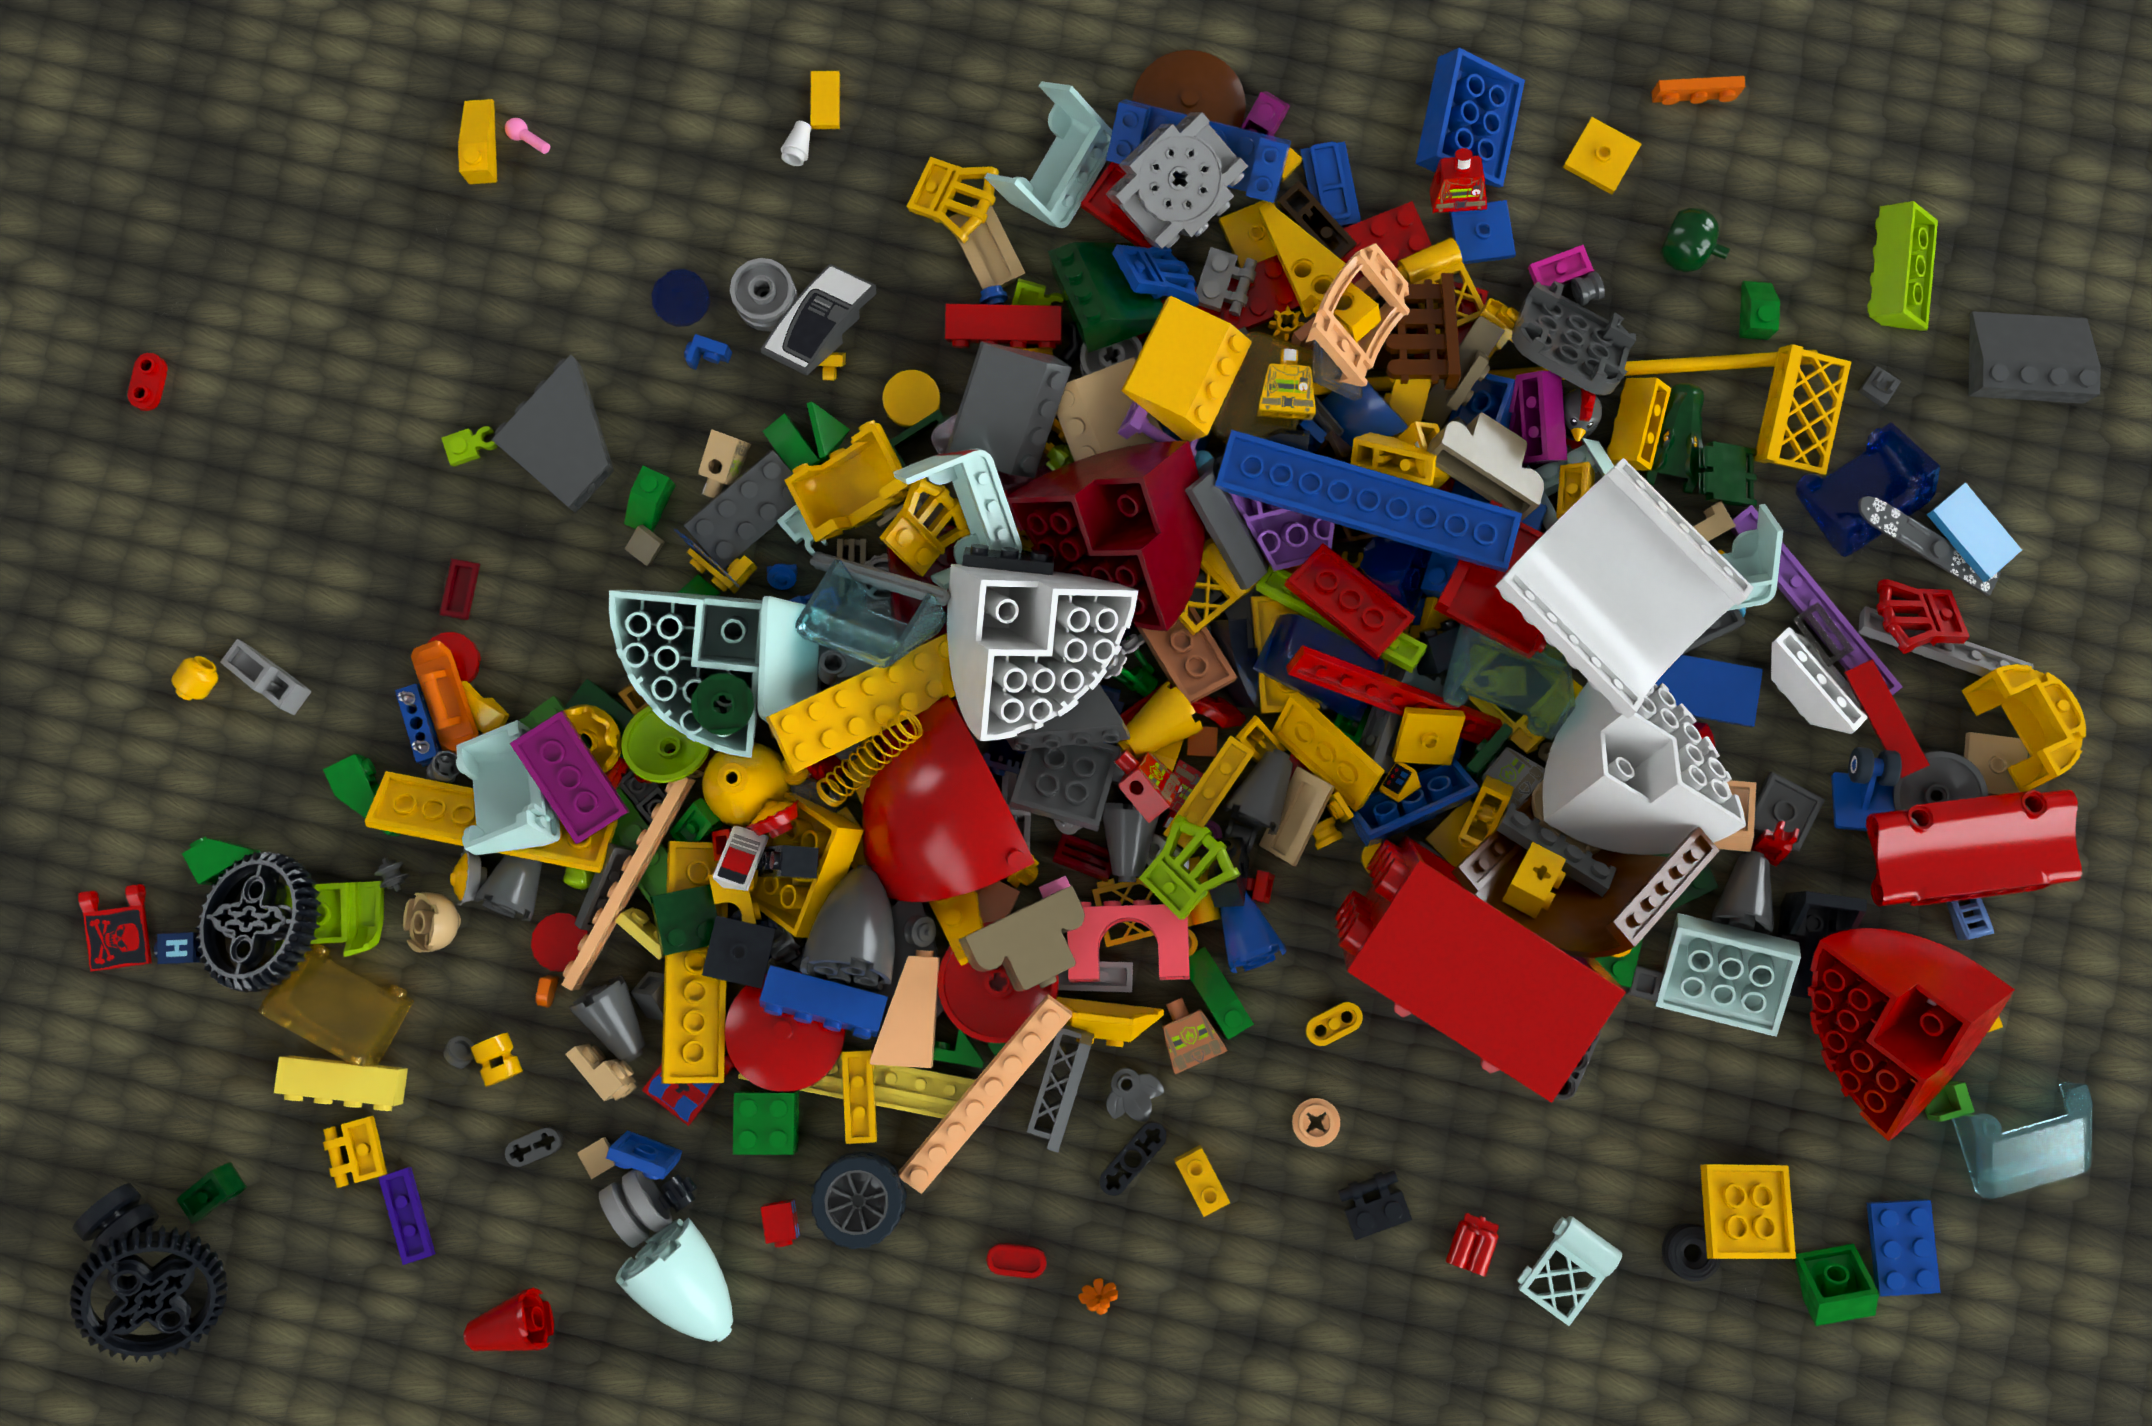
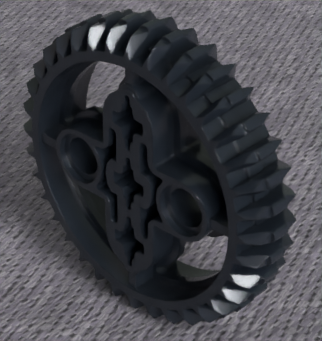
(253, 927)
(148, 1293)

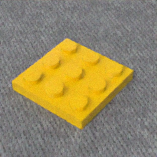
(1747, 1211)

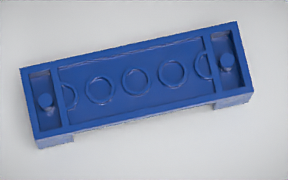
(1261, 152)

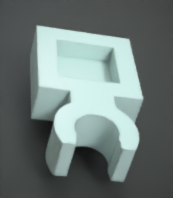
(797, 529)

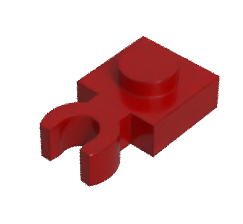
(1775, 844)

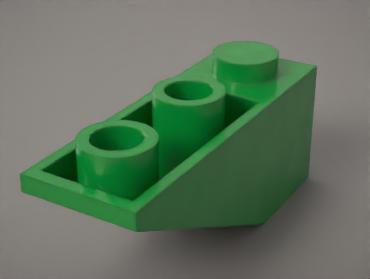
(354, 783)

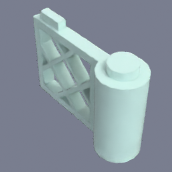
(1585, 1250)

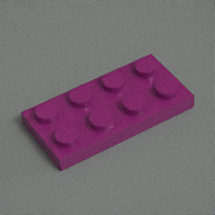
(569, 777)

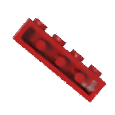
(1004, 325)

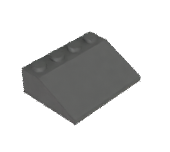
(2032, 358)
(1010, 406)

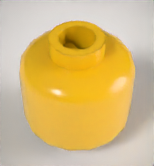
(194, 678)

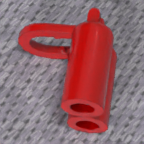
(1473, 1244)

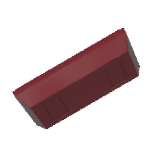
(459, 589)

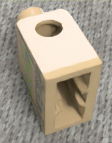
(725, 451)

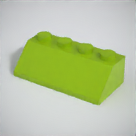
(1903, 266)

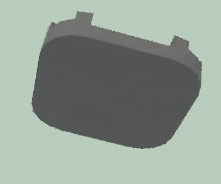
(1572, 340)

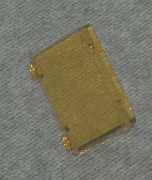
(337, 1009)

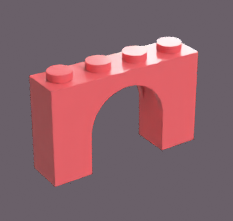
(1159, 919)

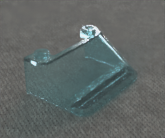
(840, 622)
(1501, 676)
(2030, 1154)

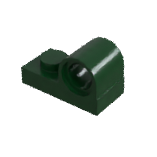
(211, 1191)

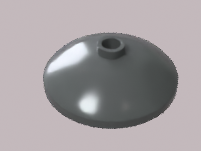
(1947, 773)

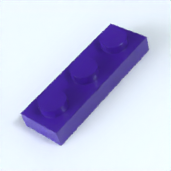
(406, 1215)

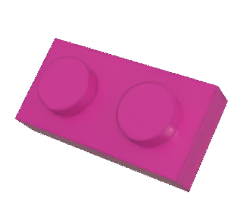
(1561, 267)

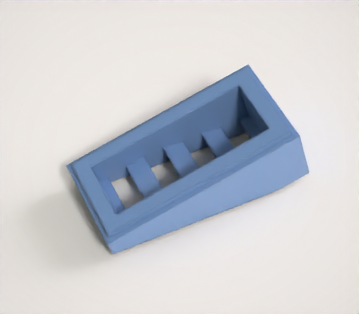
(1980, 917)

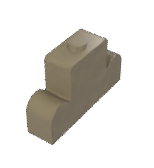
(1489, 462)
(1028, 941)

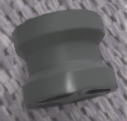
(1587, 288)

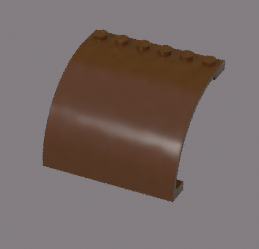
(1578, 917)

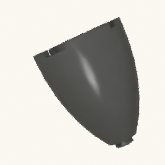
(853, 934)

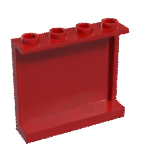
(1477, 603)

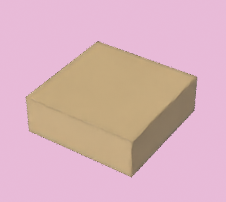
(595, 1159)

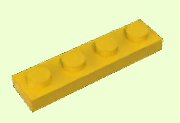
(1213, 786)

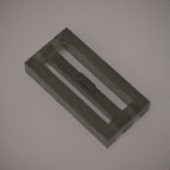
(1837, 654)

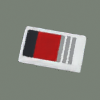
(740, 859)

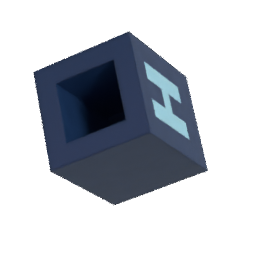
(177, 948)

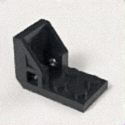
(1811, 917)

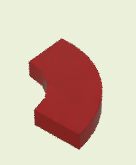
(1219, 711)

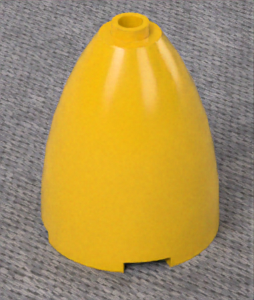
(743, 785)

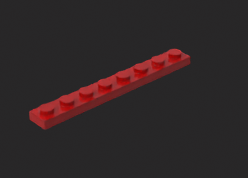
(1382, 691)

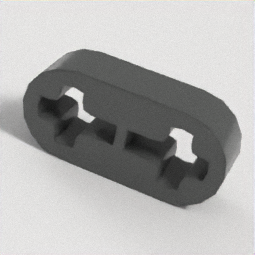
(531, 1140)

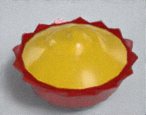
(775, 818)

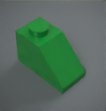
(1758, 310)
(648, 499)
(212, 857)

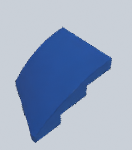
(1364, 415)

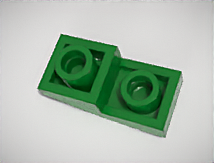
(790, 443)

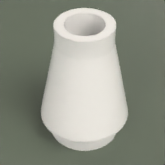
(796, 146)

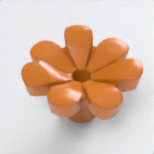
(1099, 1296)

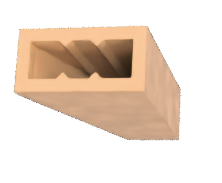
(910, 1023)

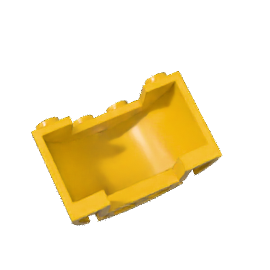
(850, 486)
(2042, 715)

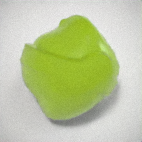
(578, 878)

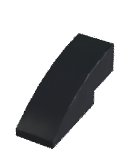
(1233, 642)

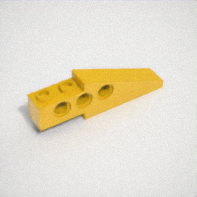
(1305, 256)

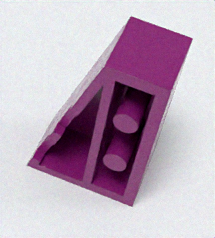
(1539, 416)

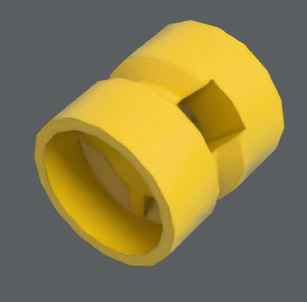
(493, 1049)

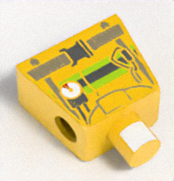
(1287, 389)

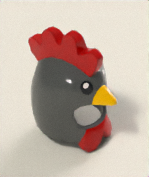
(1581, 415)

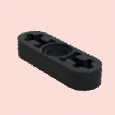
(1112, 1170)

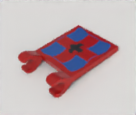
(683, 1099)

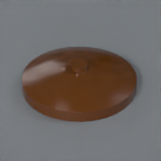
(1193, 83)

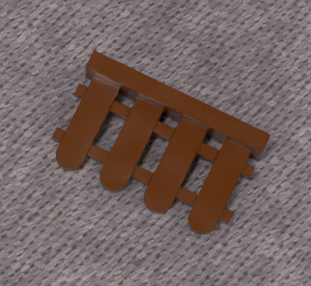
(1430, 343)

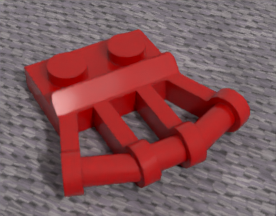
(1936, 611)

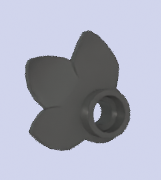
(1134, 1098)

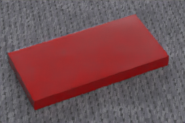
(1349, 601)

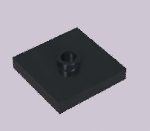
(738, 952)

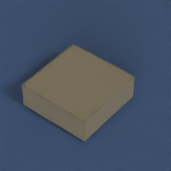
(644, 545)

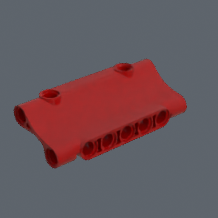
(1974, 847)

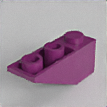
(1266, 114)

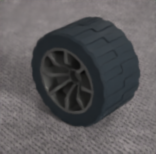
(858, 1200)

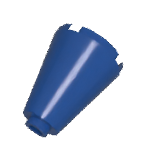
(1249, 936)

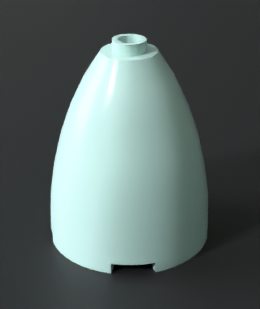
(680, 1282)

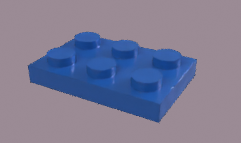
(1903, 1247)

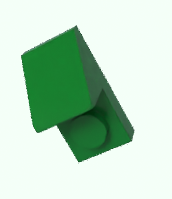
(696, 823)
(964, 1052)

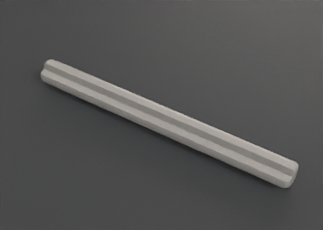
(883, 579)

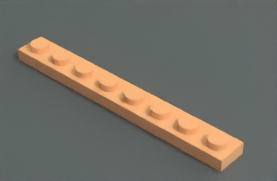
(621, 891)
(985, 1093)

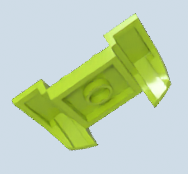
(349, 915)

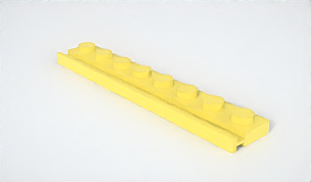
(902, 1088)

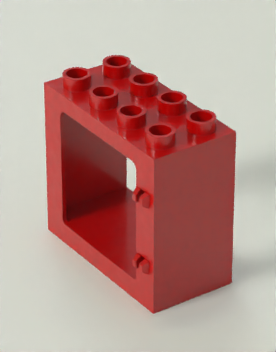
(1472, 969)

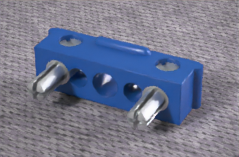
(408, 700)

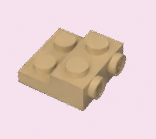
(608, 1078)

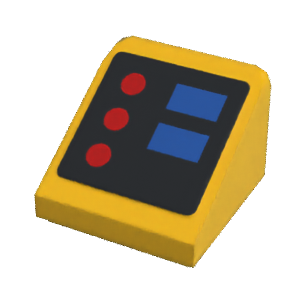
(1400, 782)

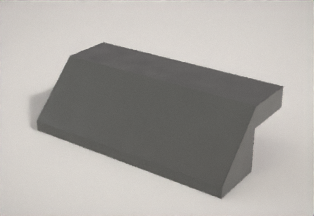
(1227, 527)

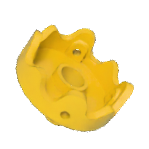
(602, 731)

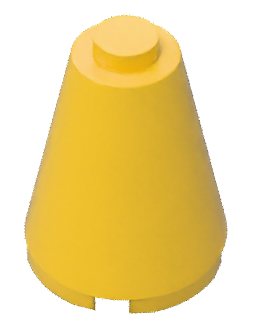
(1161, 722)

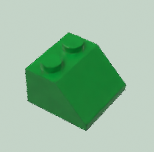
(1836, 1285)

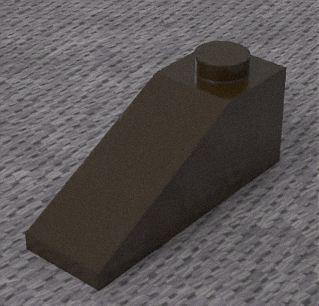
(1315, 219)

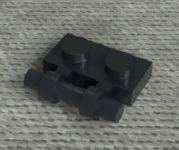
(1378, 1213)

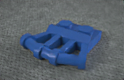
(1156, 273)

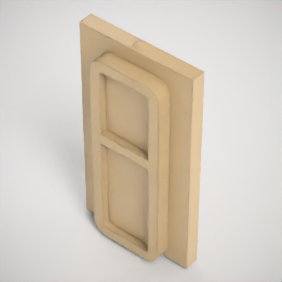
(990, 252)
(1302, 809)

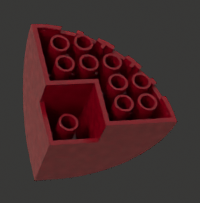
(1123, 523)

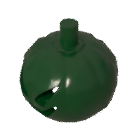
(1692, 240)

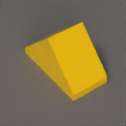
(1258, 738)

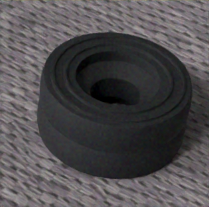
(1674, 1258)

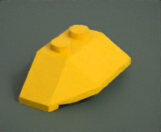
(1110, 1020)

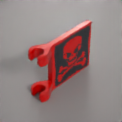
(116, 935)

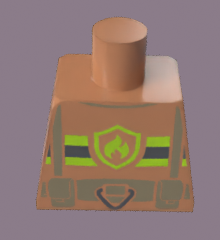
(1189, 1037)

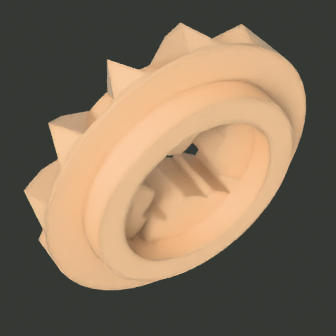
(1330, 1122)

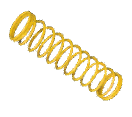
(826, 799)

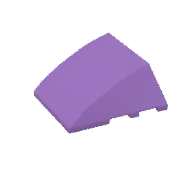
(1282, 534)

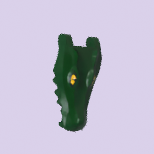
(1680, 437)

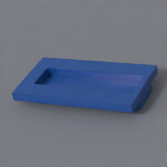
(1331, 180)

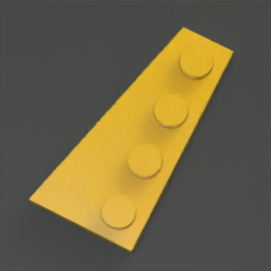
(958, 918)

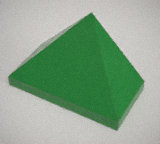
(827, 431)

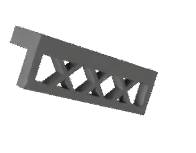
(1069, 1093)

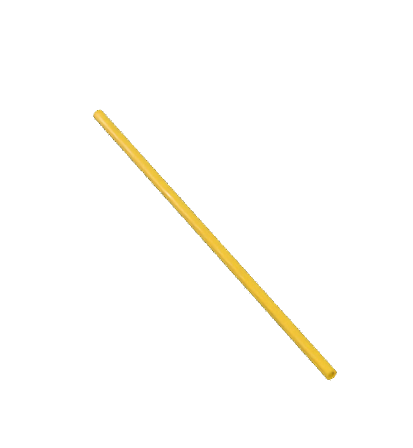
(1641, 367)

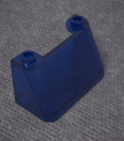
(1888, 470)

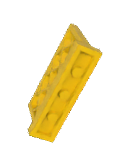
(1781, 399)

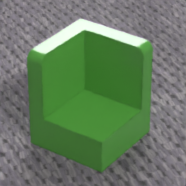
(1950, 1103)

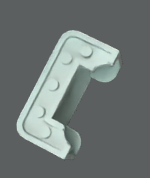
(506, 799)

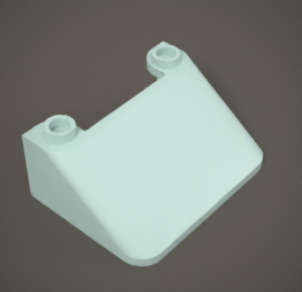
(785, 660)

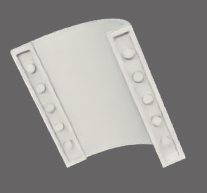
(1622, 586)

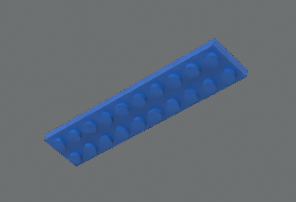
(1368, 501)

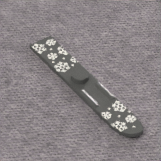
(1922, 541)

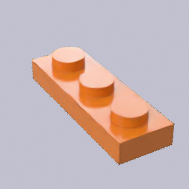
(1698, 89)

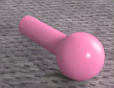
(517, 130)

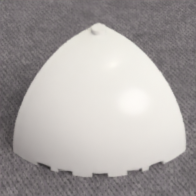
(1029, 644)
(1636, 779)

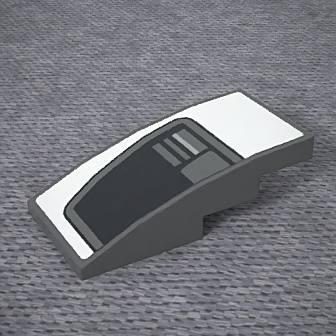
(818, 319)

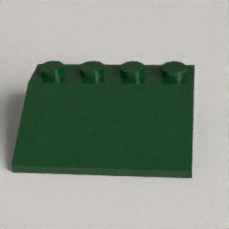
(1100, 294)

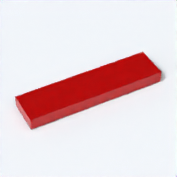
(1885, 716)

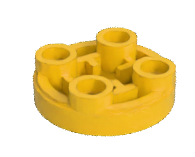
(910, 397)

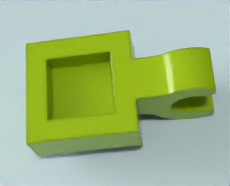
(1059, 456)

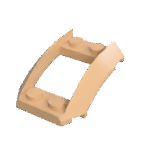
(1352, 356)

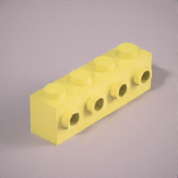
(341, 1081)

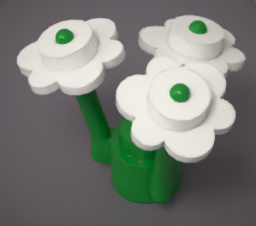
(1139, 678)

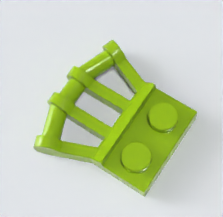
(1173, 881)

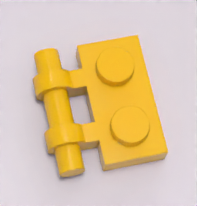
(363, 1151)

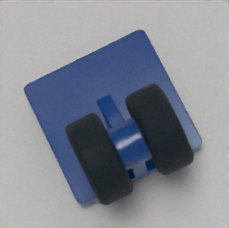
(1865, 787)

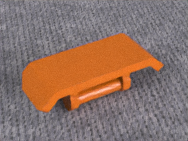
(444, 695)

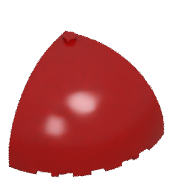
(938, 815)
(1898, 1018)

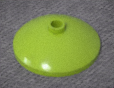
(646, 749)

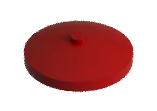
(986, 1002)
(777, 1049)

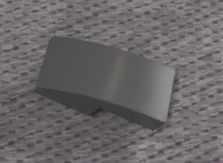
(642, 794)

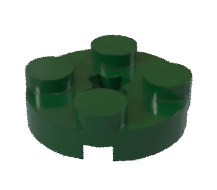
(710, 716)

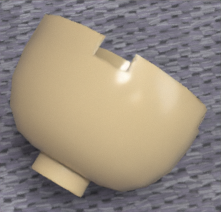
(431, 921)

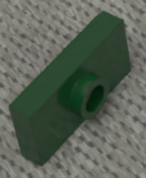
(1488, 750)

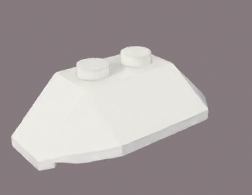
(1812, 687)

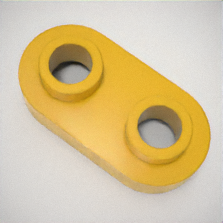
(1333, 1024)

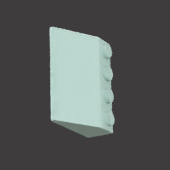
(1728, 974)

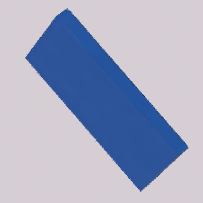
(1715, 689)

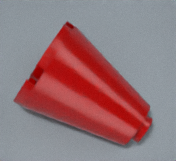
(513, 1325)

